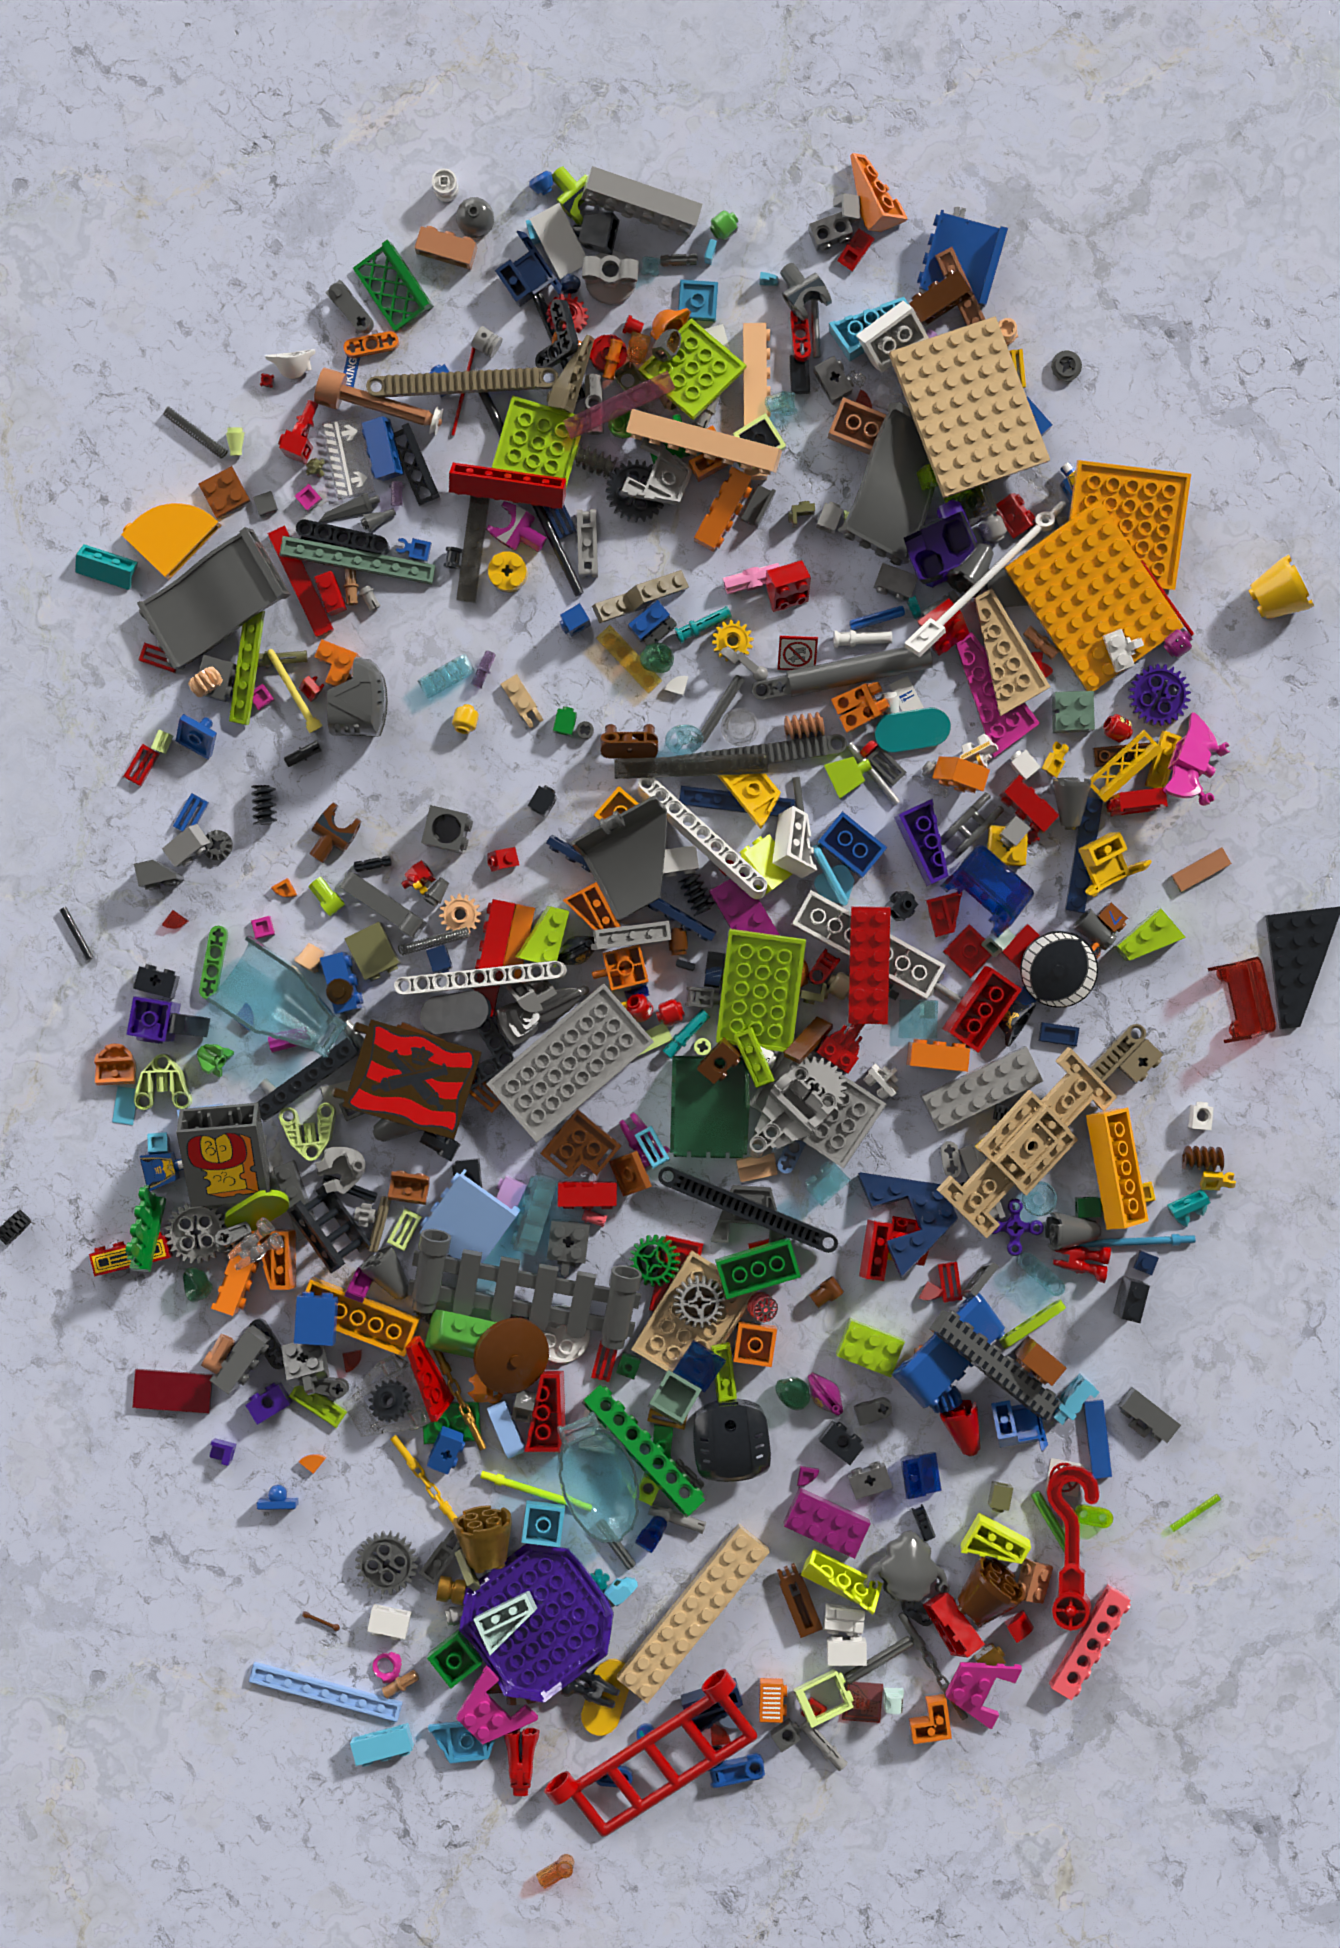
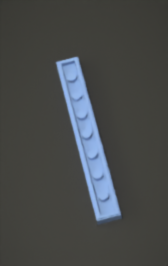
(325, 1691)

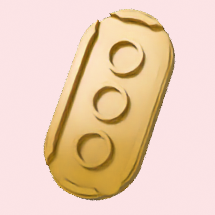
(601, 1719)

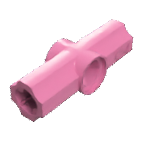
(749, 579)

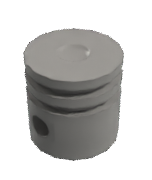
(486, 342)

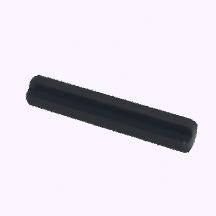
(356, 1191)

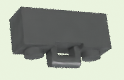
(1157, 1421)

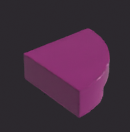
(806, 1475)

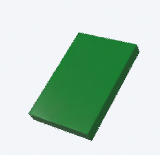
(453, 1419)

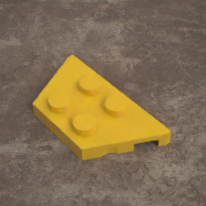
(754, 793)

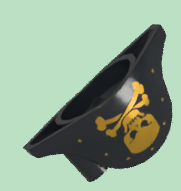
(576, 950)
(1015, 1020)

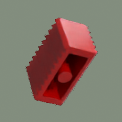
(330, 593)

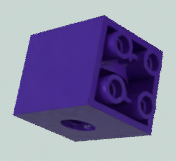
(151, 1019)

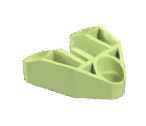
(146, 1083)
(294, 1131)

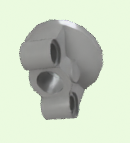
(610, 289)

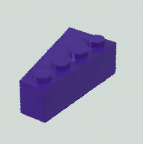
(924, 841)

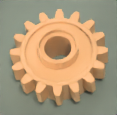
(455, 905)

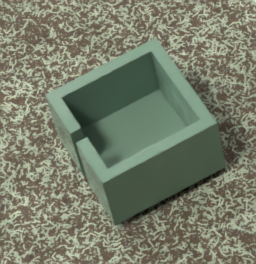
(1075, 711)
(674, 1398)

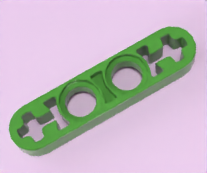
(210, 961)

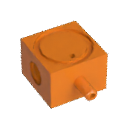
(623, 967)

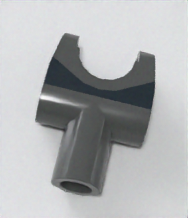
(803, 290)

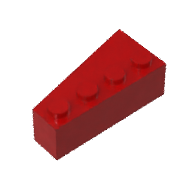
(547, 1414)

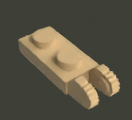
(521, 699)

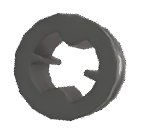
(586, 724)

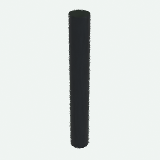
(76, 933)

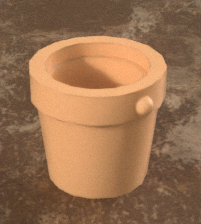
(1008, 329)
(310, 958)

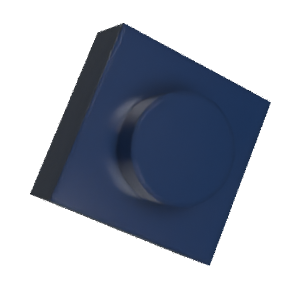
(1145, 1262)

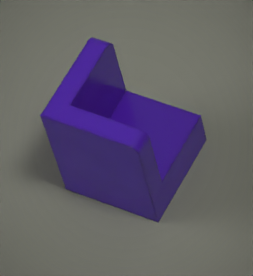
(222, 1451)

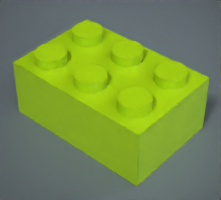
(870, 1347)

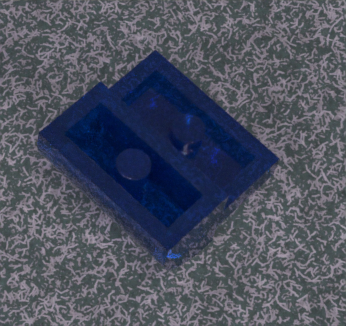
(920, 1474)

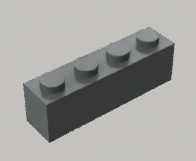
(292, 1185)

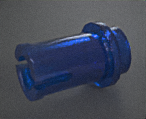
(642, 989)

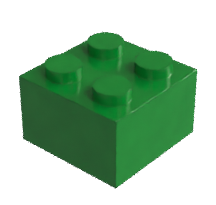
(454, 1658)

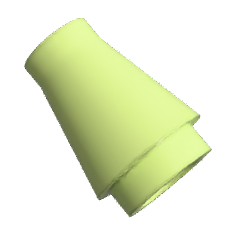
(235, 440)

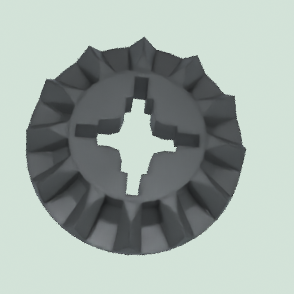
(1063, 357)
(226, 846)

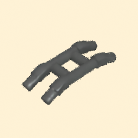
(983, 825)

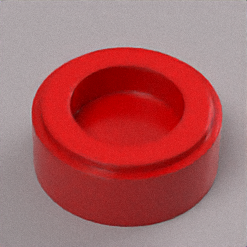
(868, 748)

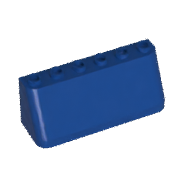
(938, 1364)

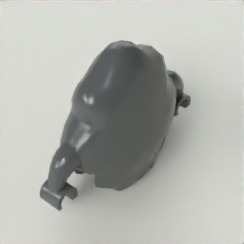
(907, 1569)

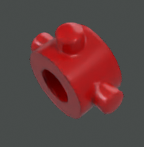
(267, 380)
(1032, 837)

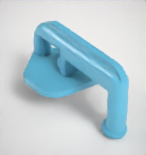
(834, 882)

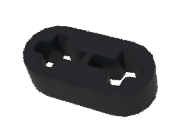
(915, 1614)

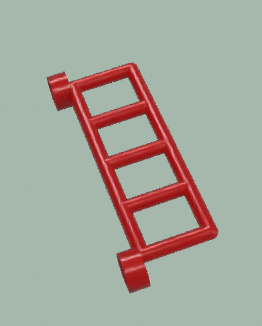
(716, 1689)

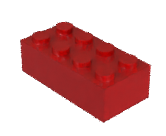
(981, 1008)

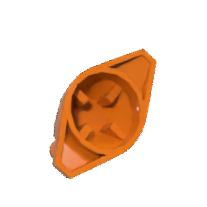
(668, 320)

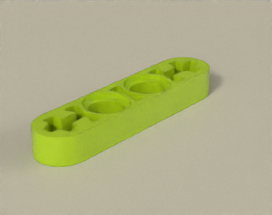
(1032, 1323)

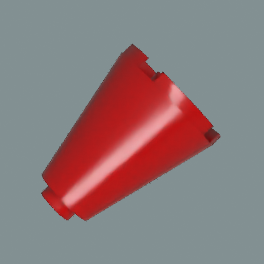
(964, 1427)

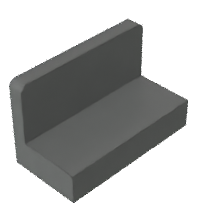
(758, 506)

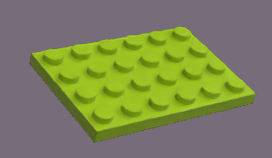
(761, 988)

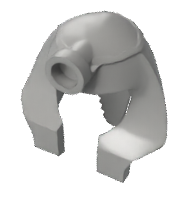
(343, 1161)

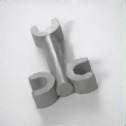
(945, 991)

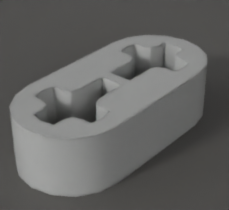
(946, 1160)

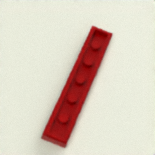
(302, 586)

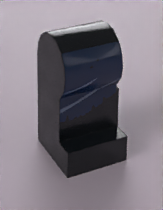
(713, 969)

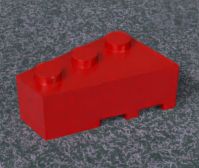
(1028, 805)
(587, 1194)
(953, 1626)

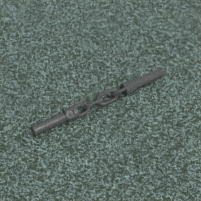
(919, 1644)

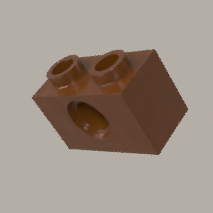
(722, 1050)

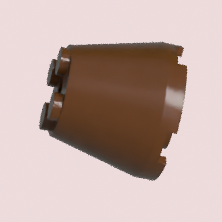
(989, 1592)

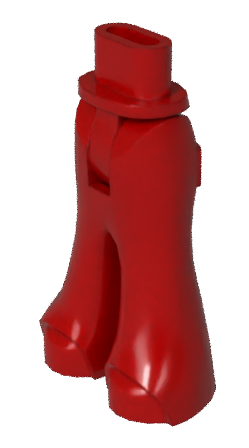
(521, 1769)

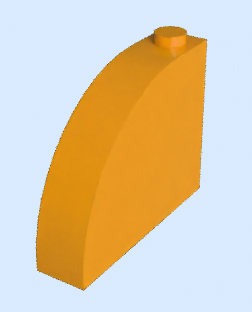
(170, 535)

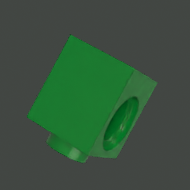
(565, 721)

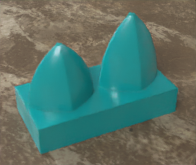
(1184, 1206)

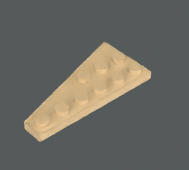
(1011, 665)

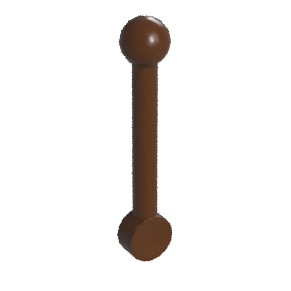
(335, 1627)

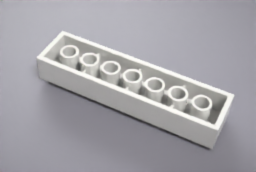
(832, 926)

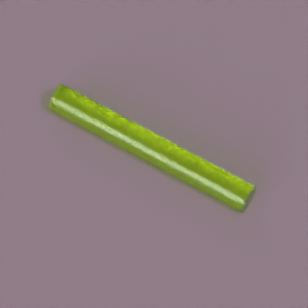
(1195, 1512)

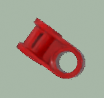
(823, 966)

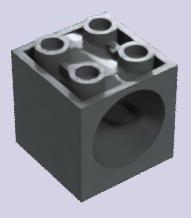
(438, 814)

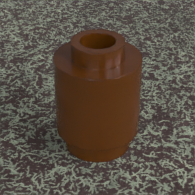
(678, 942)

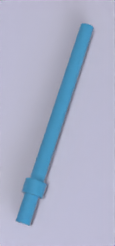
(1174, 1240)

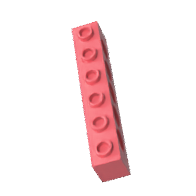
(1089, 1631)

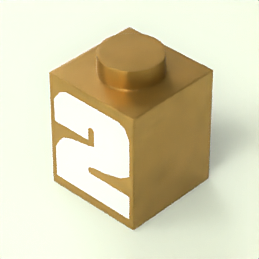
(990, 1655)

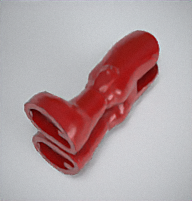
(1077, 1264)

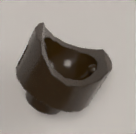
(339, 991)

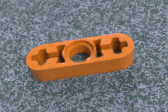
(364, 339)

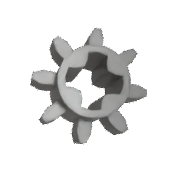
(365, 1215)

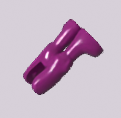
(632, 1141)

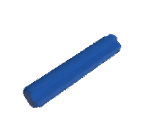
(876, 618)

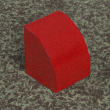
(1019, 1626)

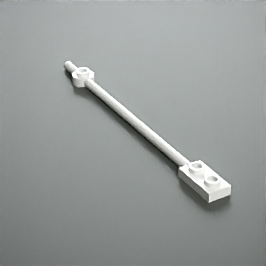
(933, 630)

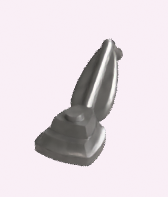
(520, 1024)

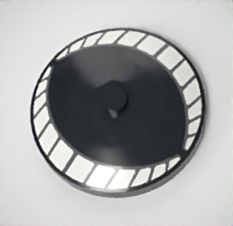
(1059, 969)

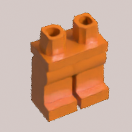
(865, 703)

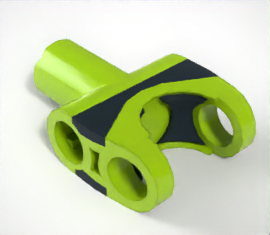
(572, 193)

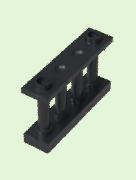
(315, 1236)

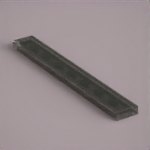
(691, 766)

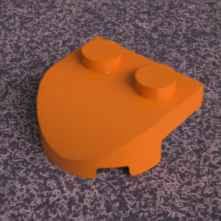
(115, 1066)

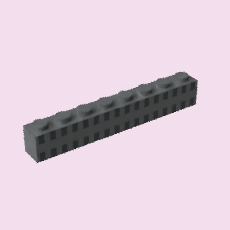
(994, 1364)

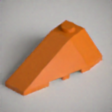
(876, 204)

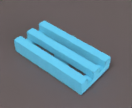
(659, 1161)

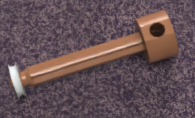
(332, 389)

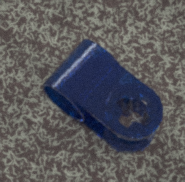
(652, 1534)

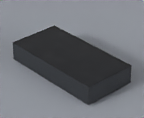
(799, 376)

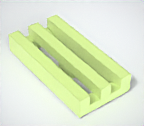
(397, 1243)

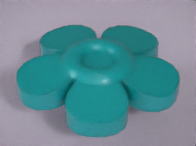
(600, 1578)

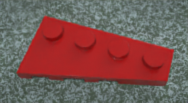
(429, 1379)

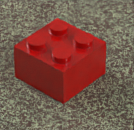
(955, 627)

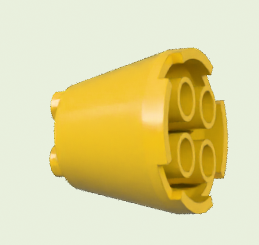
(1280, 590)

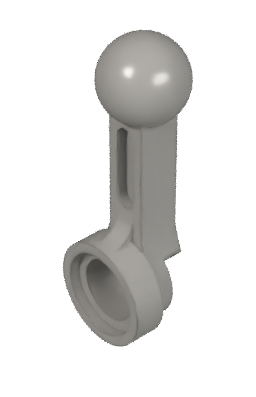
(759, 672)

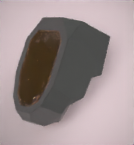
(667, 345)

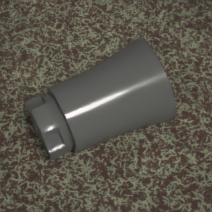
(1094, 929)

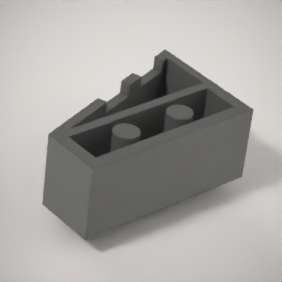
(242, 1360)

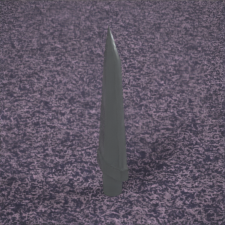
(353, 507)

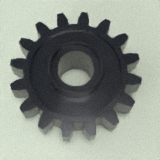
(381, 1396)

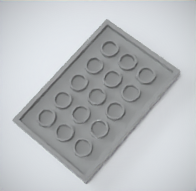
(844, 1129)

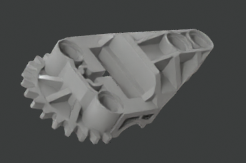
(784, 1118)

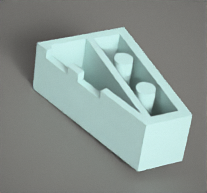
(501, 1621)

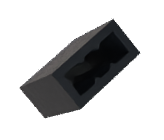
(1131, 1299)

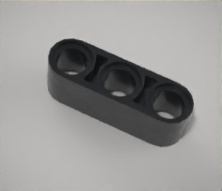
(189, 1025)

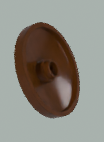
(511, 1355)

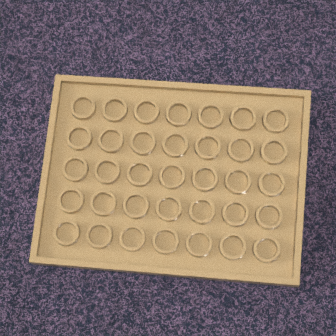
(969, 407)

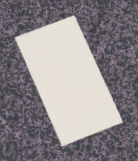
(558, 240)

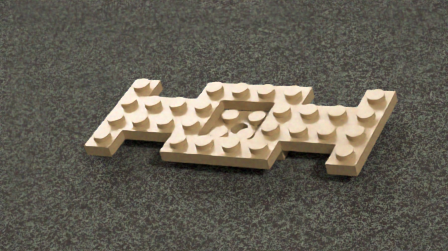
(1014, 1162)

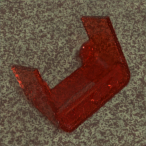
(1249, 998)

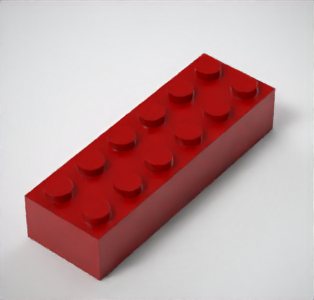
(869, 965)

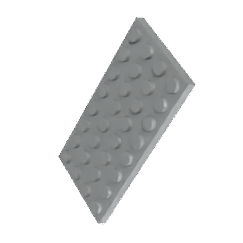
(570, 1062)

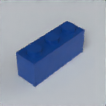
(382, 448)

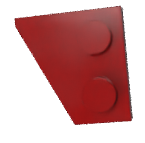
(944, 913)

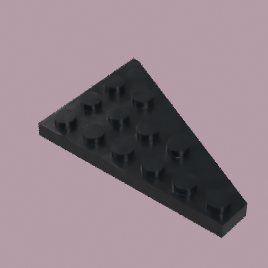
(1297, 953)

